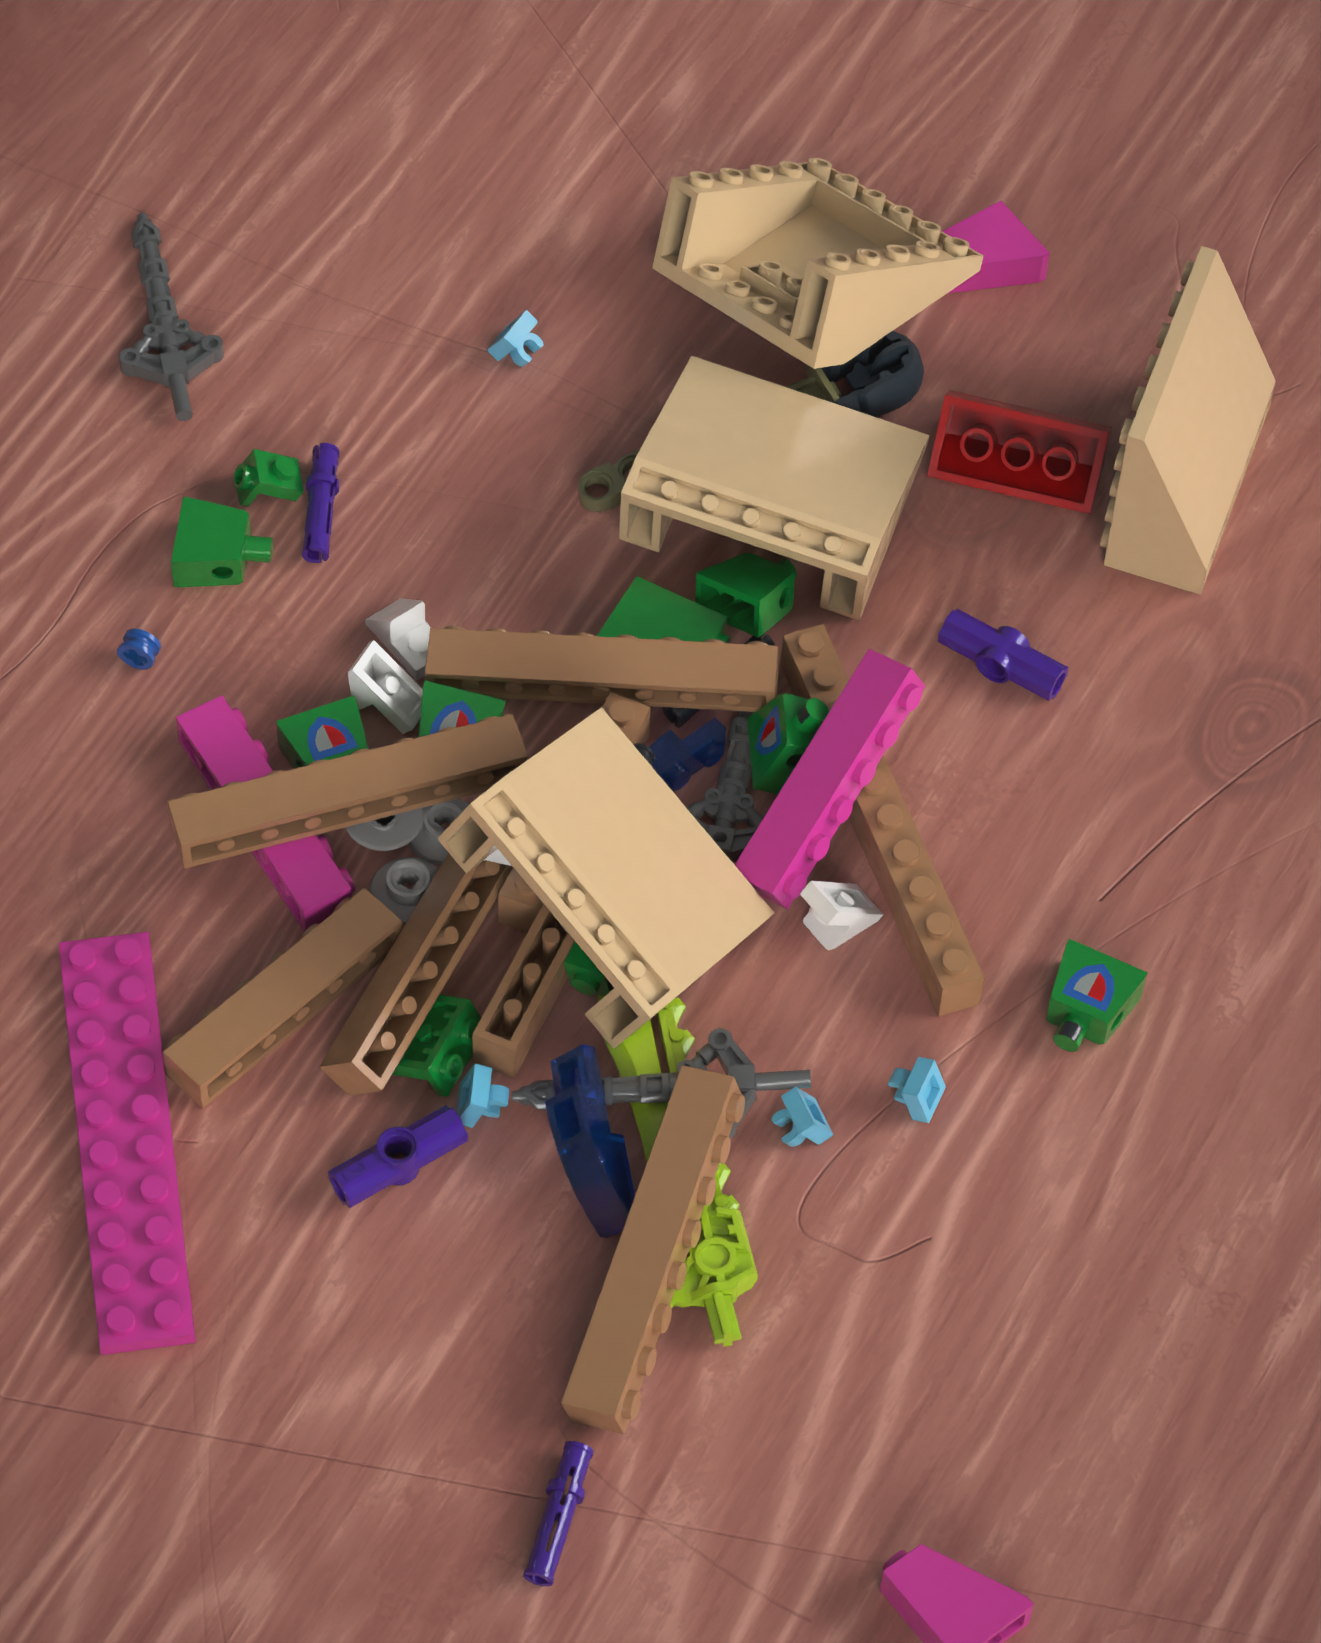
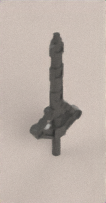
(165, 333)
(729, 801)
(659, 1086)

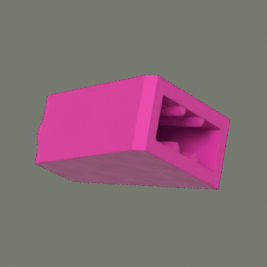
(1008, 249)
(951, 1601)

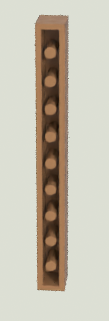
(894, 846)

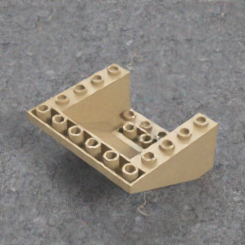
(806, 256)
(1188, 434)
(774, 476)
(614, 867)

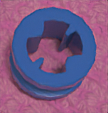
(139, 649)

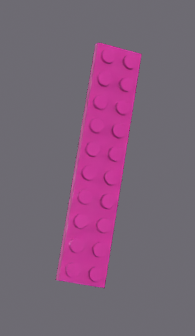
(126, 1144)

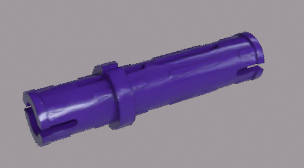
(322, 489)
(574, 1464)

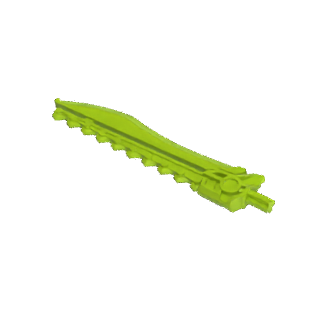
(722, 1261)

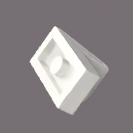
(404, 633)
(382, 682)
(837, 912)

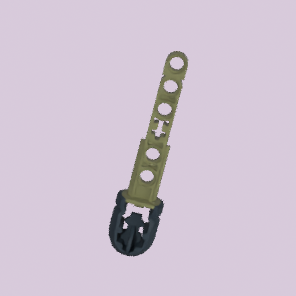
(881, 382)

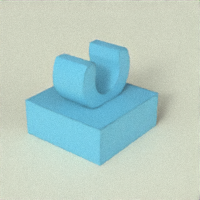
(514, 337)
(919, 1088)
(478, 1097)
(806, 1118)

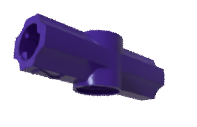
(1002, 654)
(374, 1168)

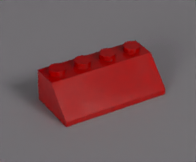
(1019, 451)

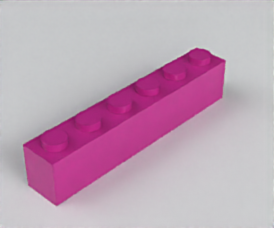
(829, 777)
(299, 869)

